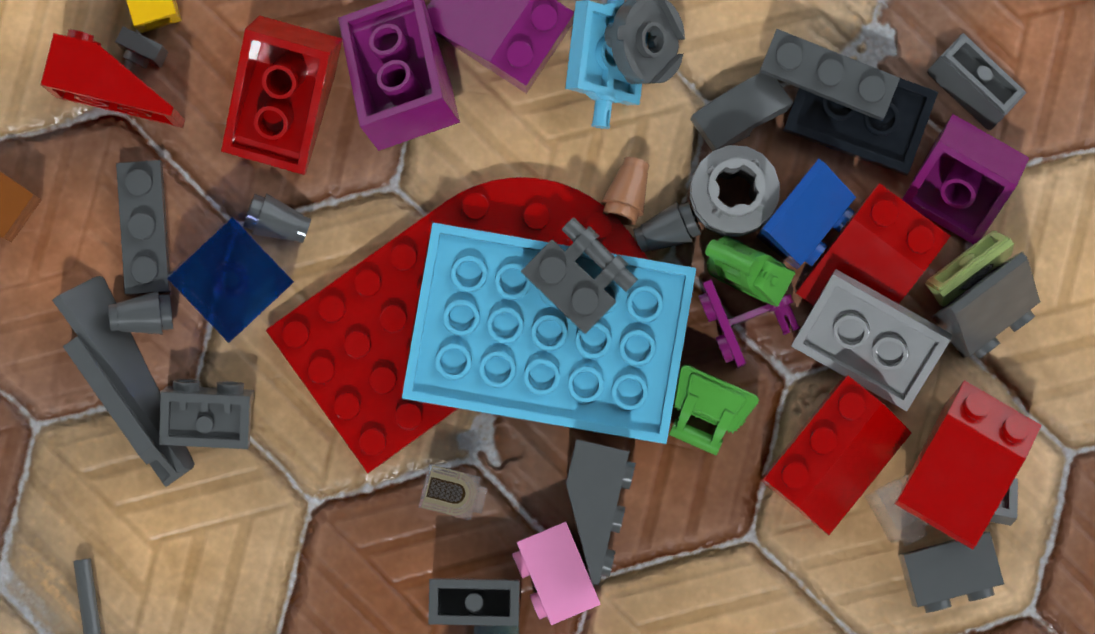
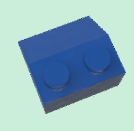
(808, 215)

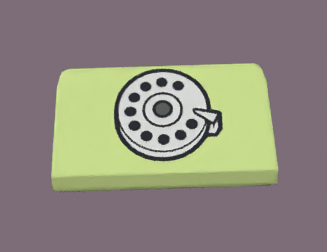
(970, 267)

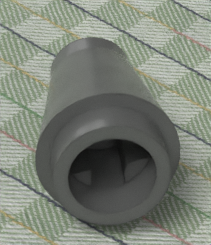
(275, 219)
(668, 228)
(142, 314)

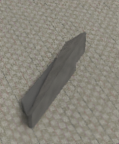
(119, 376)

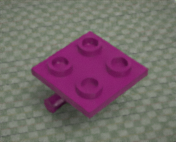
(727, 341)

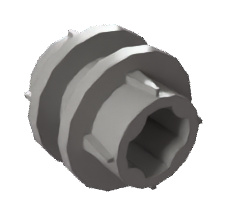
(727, 164)

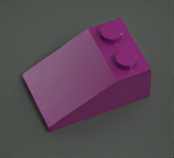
(504, 35)
(397, 72)

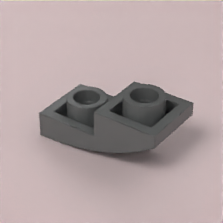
(740, 110)

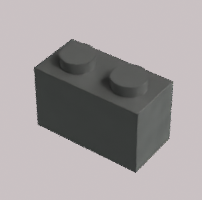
(950, 571)
(474, 601)

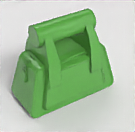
(748, 270)
(711, 401)

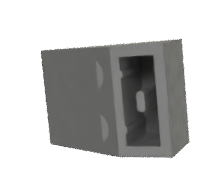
(594, 492)

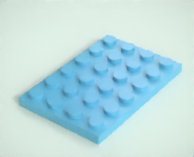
(507, 351)

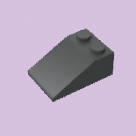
(990, 306)

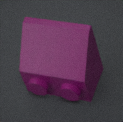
(965, 179)

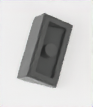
(976, 82)

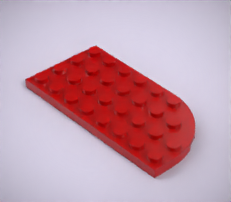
(358, 331)

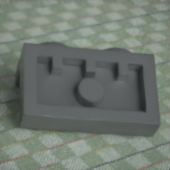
(205, 415)

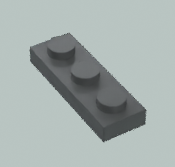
(829, 74)
(143, 227)

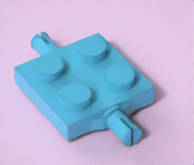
(592, 63)

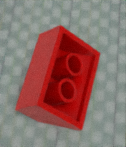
(836, 454)

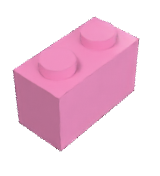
(557, 574)

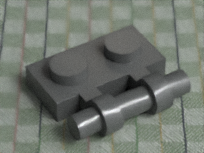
(569, 285)

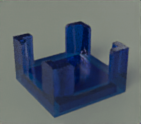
(230, 279)

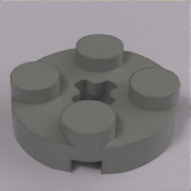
(628, 42)

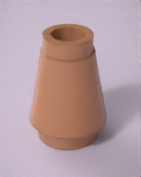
(627, 191)

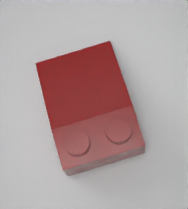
(90, 76)
(280, 93)
(881, 246)
(967, 464)

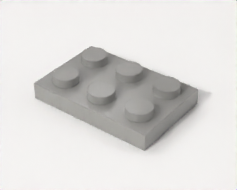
(871, 340)

